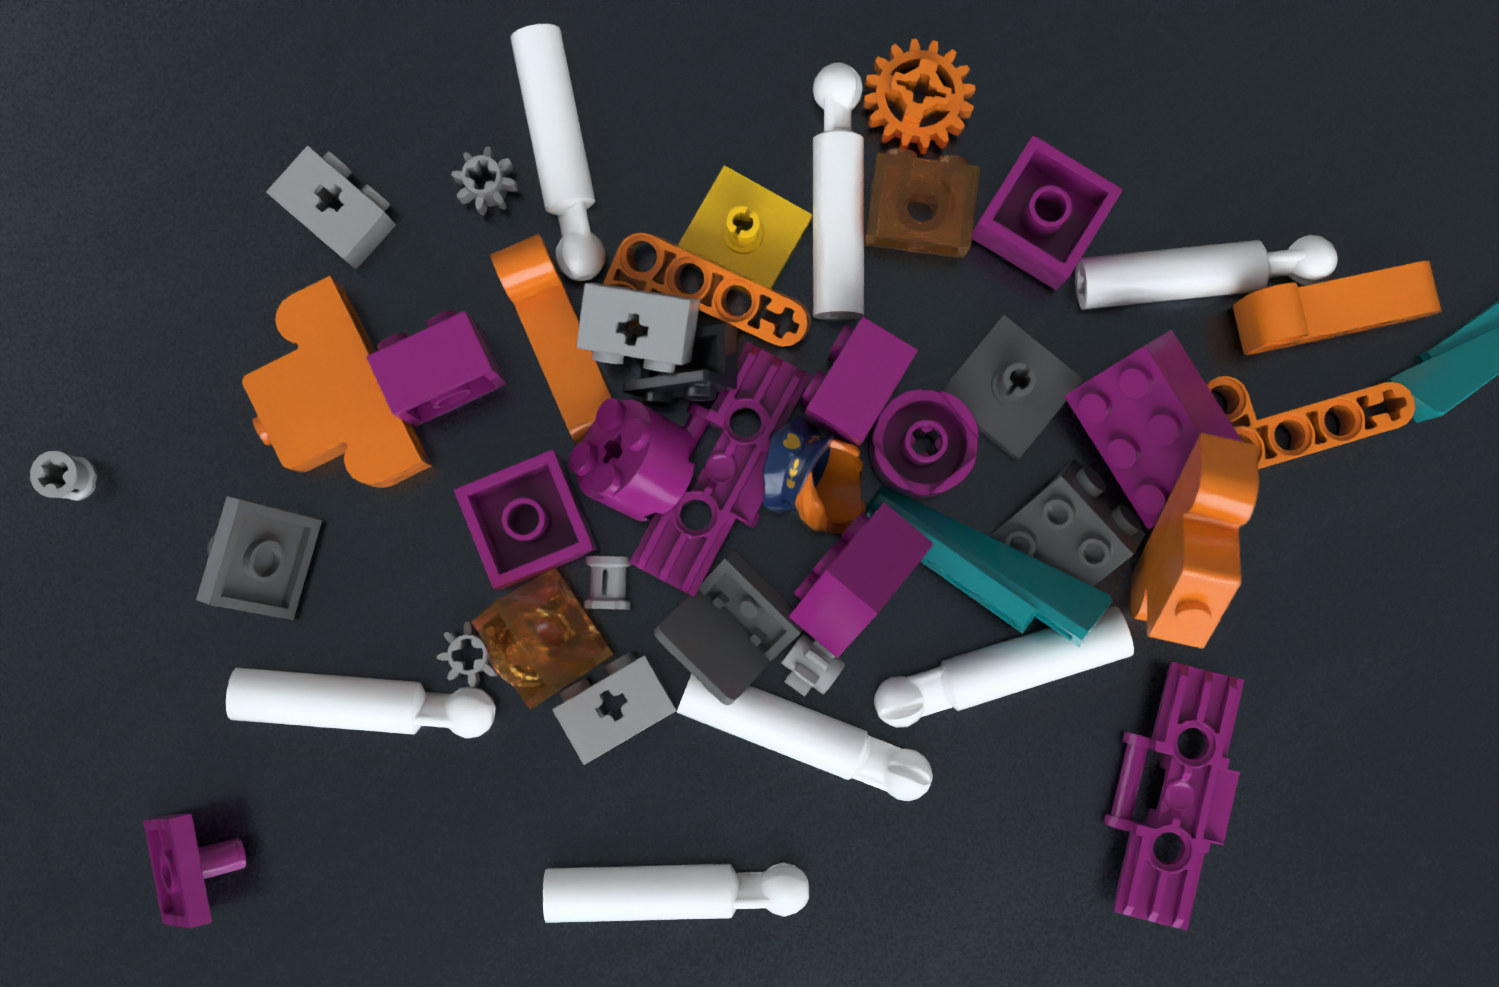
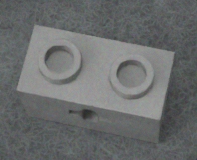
(309, 188)
(606, 320)
(596, 733)

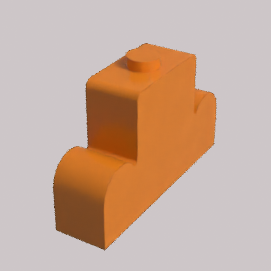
(327, 396)
(1195, 549)

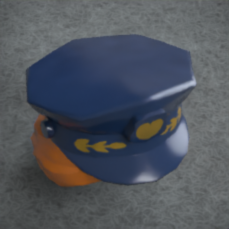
(813, 477)

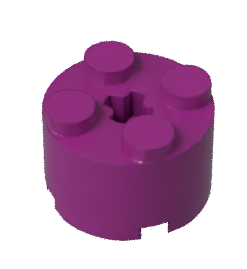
(931, 414)
(633, 459)

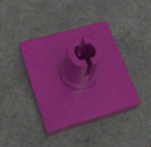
(182, 867)

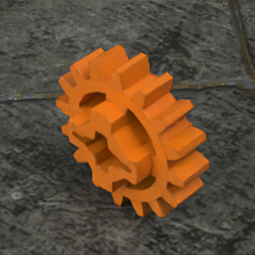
(900, 89)

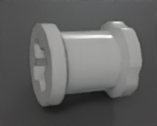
(48, 477)
(607, 582)

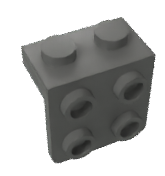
(1074, 526)
(729, 628)

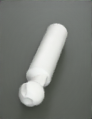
(558, 146)
(838, 198)
(1198, 271)
(1001, 670)
(354, 703)
(811, 739)
(669, 892)

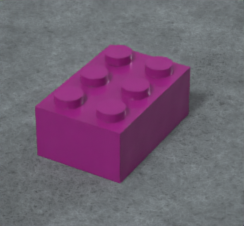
(1148, 419)

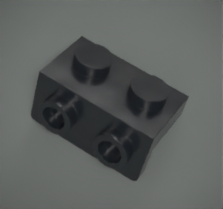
(710, 371)

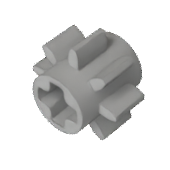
(476, 170)
(465, 666)
(811, 666)

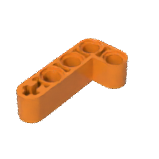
(717, 283)
(1304, 314)
(553, 331)
(1307, 422)

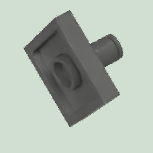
(1012, 386)
(258, 559)

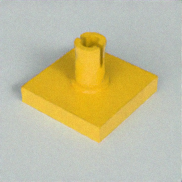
(746, 229)

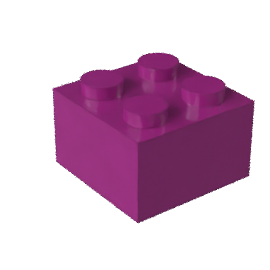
(1046, 213)
(436, 368)
(860, 382)
(526, 520)
(858, 577)

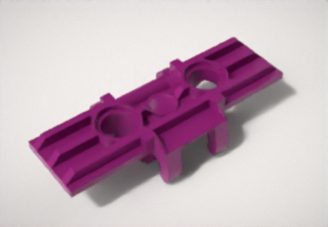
(732, 474)
(1192, 801)

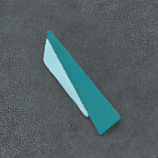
(1454, 366)
(999, 575)

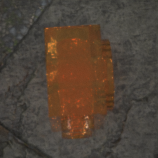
(943, 184)
(541, 638)

